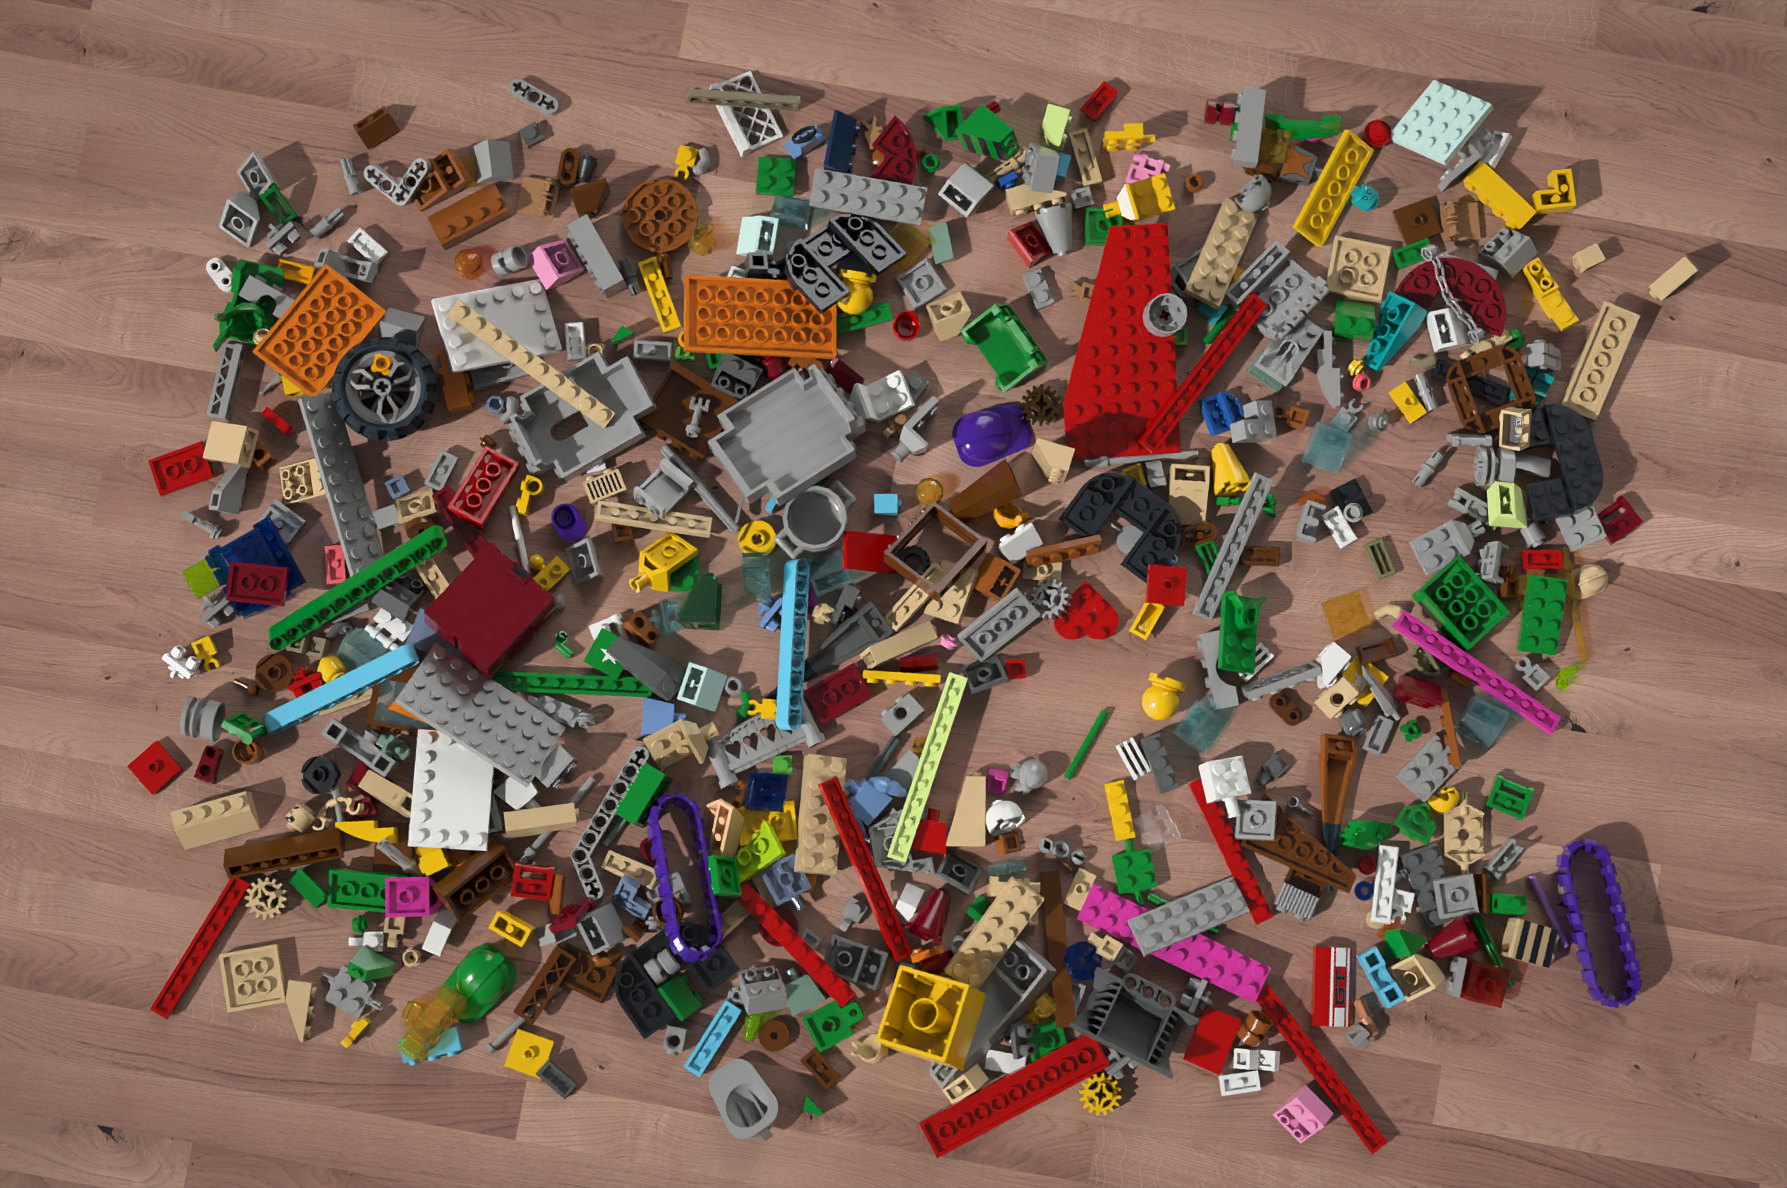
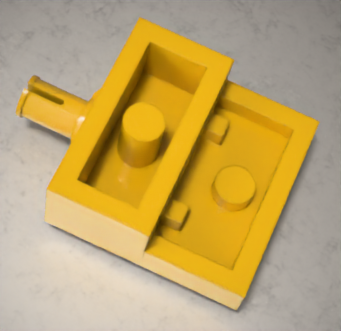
(1129, 138)

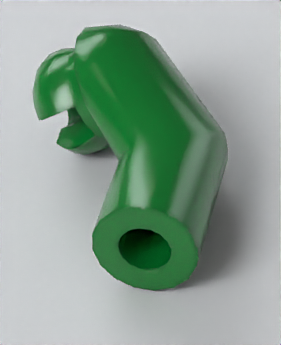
(561, 644)

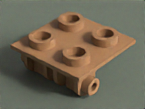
(538, 197)
(1460, 221)

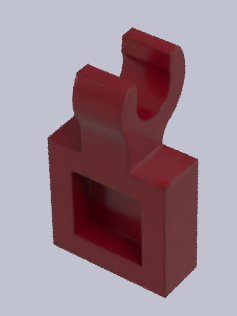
(935, 964)

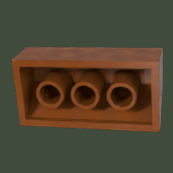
(469, 216)

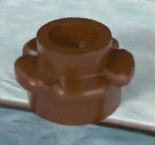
(488, 441)

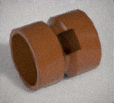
(247, 753)
(1256, 1027)

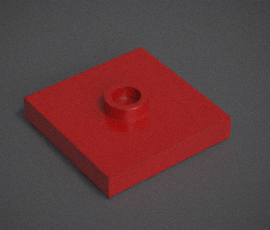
(1166, 585)
(154, 767)

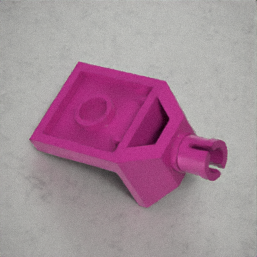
(411, 897)

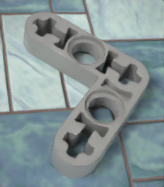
(399, 187)

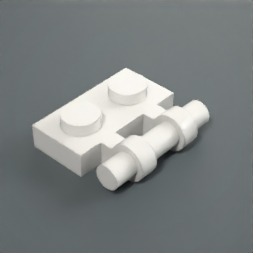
(398, 628)

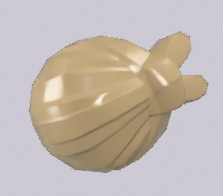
(870, 1050)

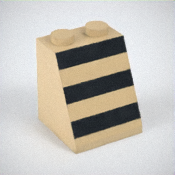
(1529, 942)

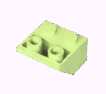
(1054, 125)
(1506, 505)

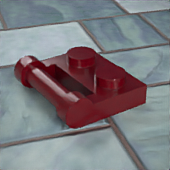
(1621, 524)
(570, 916)

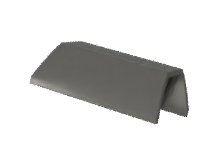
(1131, 1021)

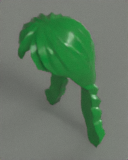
(245, 319)

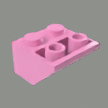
(1303, 1114)

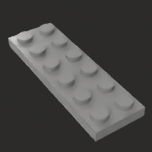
(868, 197)
(1188, 916)

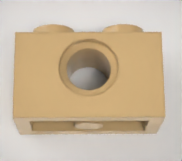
(1328, 705)

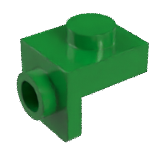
(1518, 339)

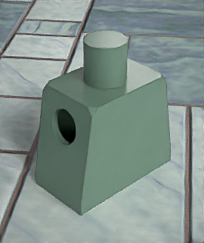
(802, 992)

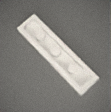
(1384, 884)

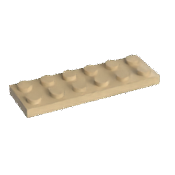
(1221, 253)
(1600, 360)
(994, 934)

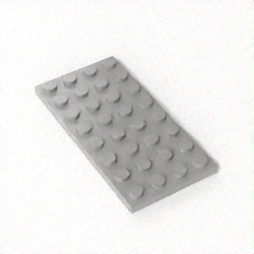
(480, 715)

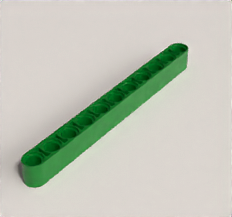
(357, 587)

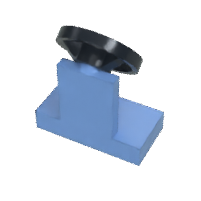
(804, 141)

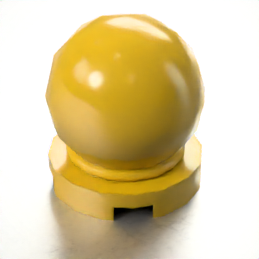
(860, 291)
(1161, 698)

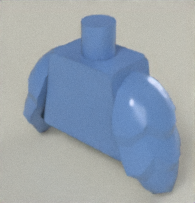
(871, 797)

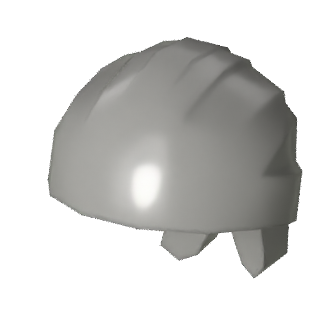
(1031, 776)

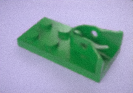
(1238, 632)

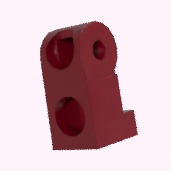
(209, 764)

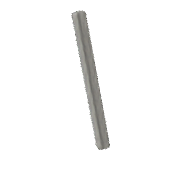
(701, 489)

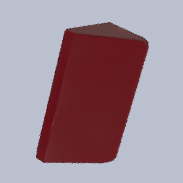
(843, 374)
(918, 663)

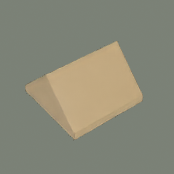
(417, 505)

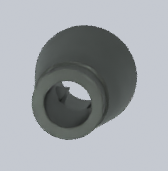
(586, 168)

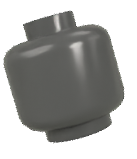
(1353, 722)

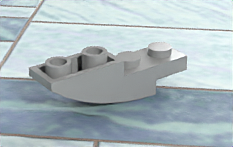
(1328, 377)

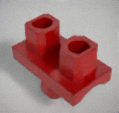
(299, 687)

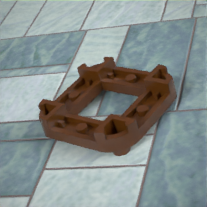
(1480, 363)

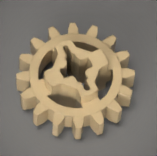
(269, 905)

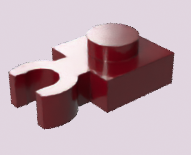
(369, 808)

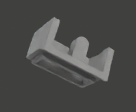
(1308, 522)

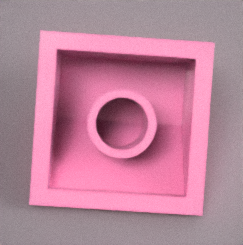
(555, 263)

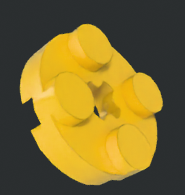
(754, 529)

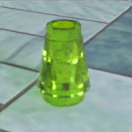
(752, 1026)

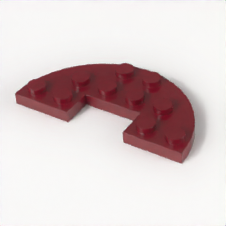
(900, 154)
(1466, 282)

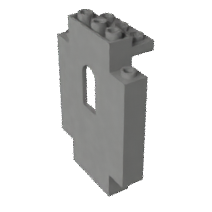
(614, 386)

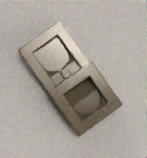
(310, 646)

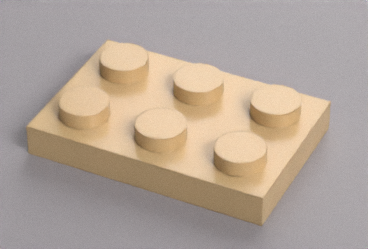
(954, 602)

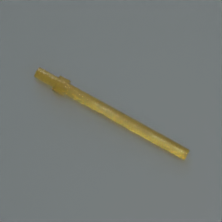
(1568, 567)

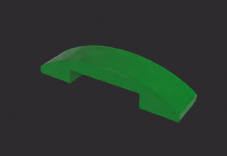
(1305, 129)

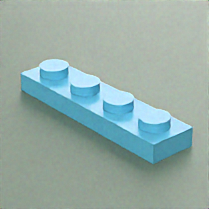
(712, 1038)

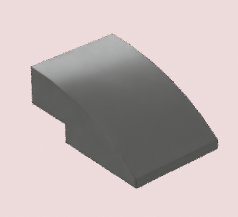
(857, 962)

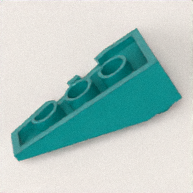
(1395, 326)

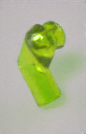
(1563, 675)

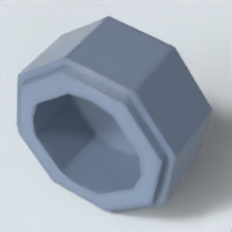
(495, 405)

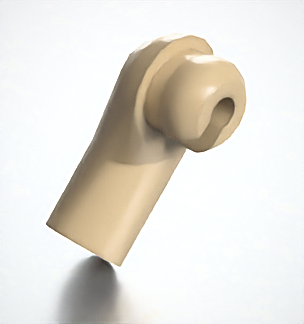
(1388, 609)

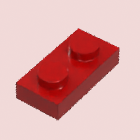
(1099, 101)
(1542, 560)

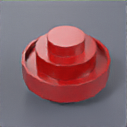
(1377, 133)

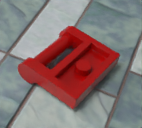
(532, 887)

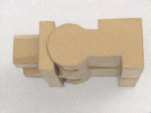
(995, 886)

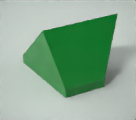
(945, 121)
(1401, 943)

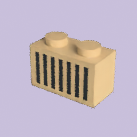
(605, 486)

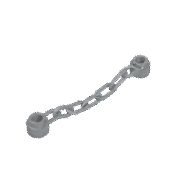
(1475, 334)

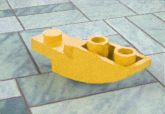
(1548, 296)

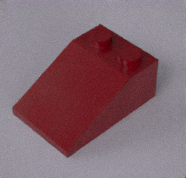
(1418, 692)

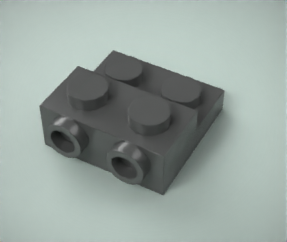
(848, 600)

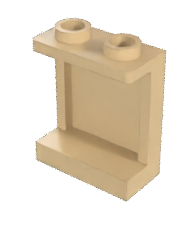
(231, 444)

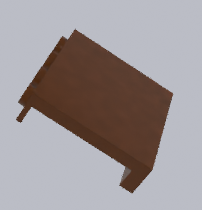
(674, 413)

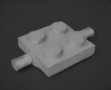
(350, 993)

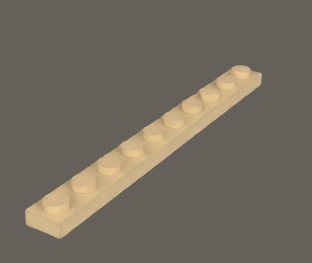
(531, 363)

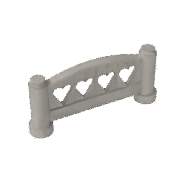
(728, 765)

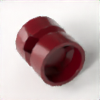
(1219, 112)

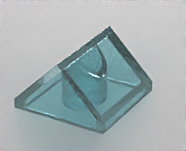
(791, 212)
(359, 648)

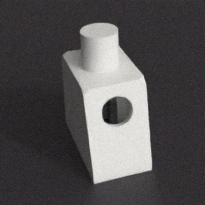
(518, 795)

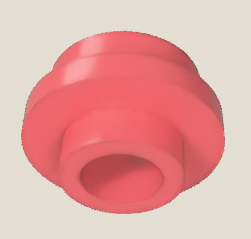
(1361, 382)

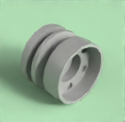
(1170, 305)
(1494, 466)
(202, 718)

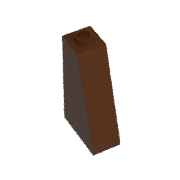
(986, 493)

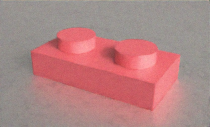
(335, 565)

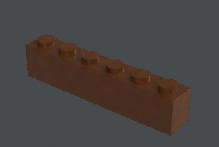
(284, 853)

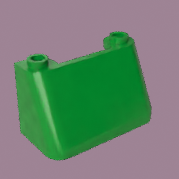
(1005, 345)

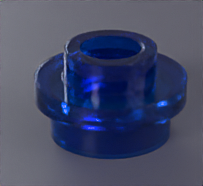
(1357, 890)

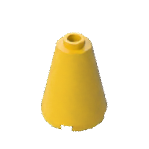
(1228, 472)

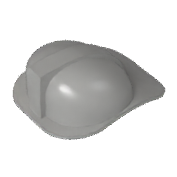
(744, 1100)

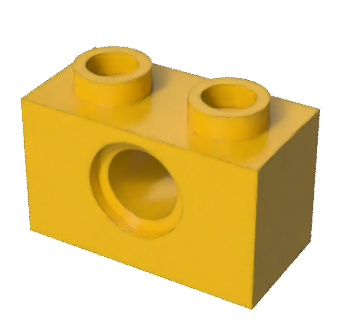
(512, 927)

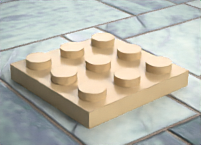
(1358, 269)
(252, 978)

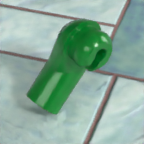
(742, 713)

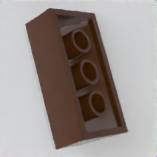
(476, 881)

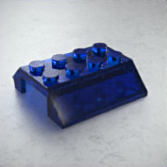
(259, 547)

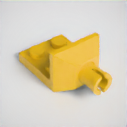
(1142, 199)
(660, 561)

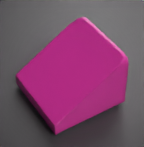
(996, 781)

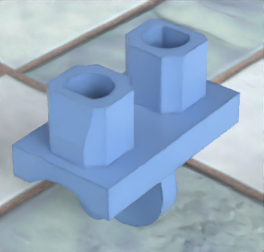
(768, 621)

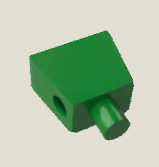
(1508, 904)

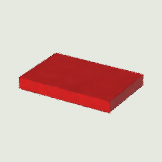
(181, 469)
(866, 551)
(1212, 1040)

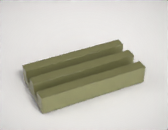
(1373, 562)

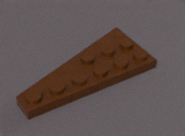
(1302, 852)

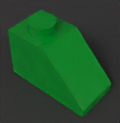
(370, 965)

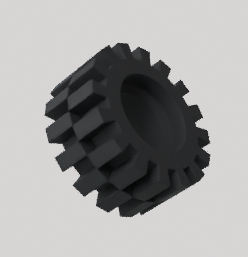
(917, 552)

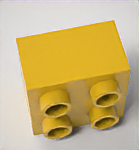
(931, 1017)

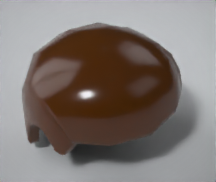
(657, 912)

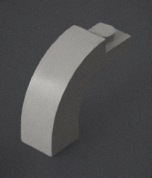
(349, 268)

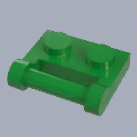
(241, 723)
(1506, 802)

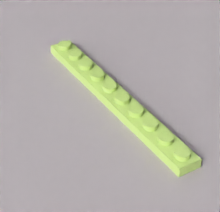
(927, 767)

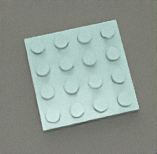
(1440, 122)

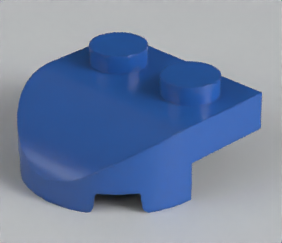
(1220, 412)

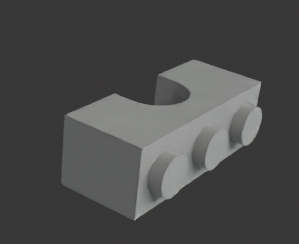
(256, 289)

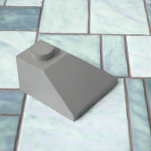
(240, 218)

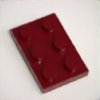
(257, 584)
(838, 693)

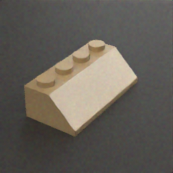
(1053, 459)
(215, 820)

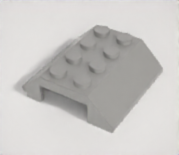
(1282, 286)

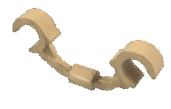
(333, 802)

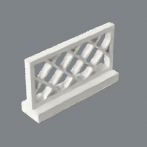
(733, 123)

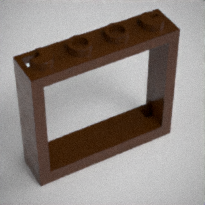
(916, 525)

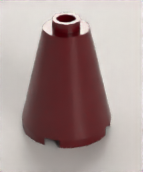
(931, 917)

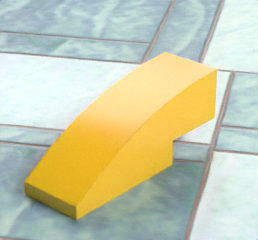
(1146, 619)
(368, 831)

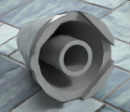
(1057, 227)

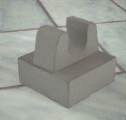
(1358, 1036)

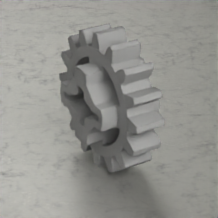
(1058, 599)

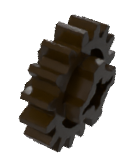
(1033, 405)

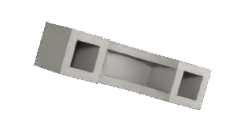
(1222, 694)
(360, 747)

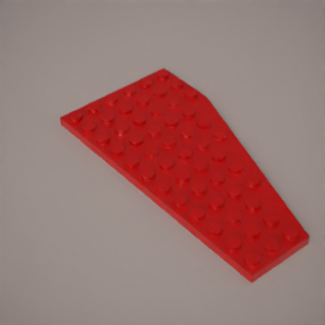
(1120, 368)

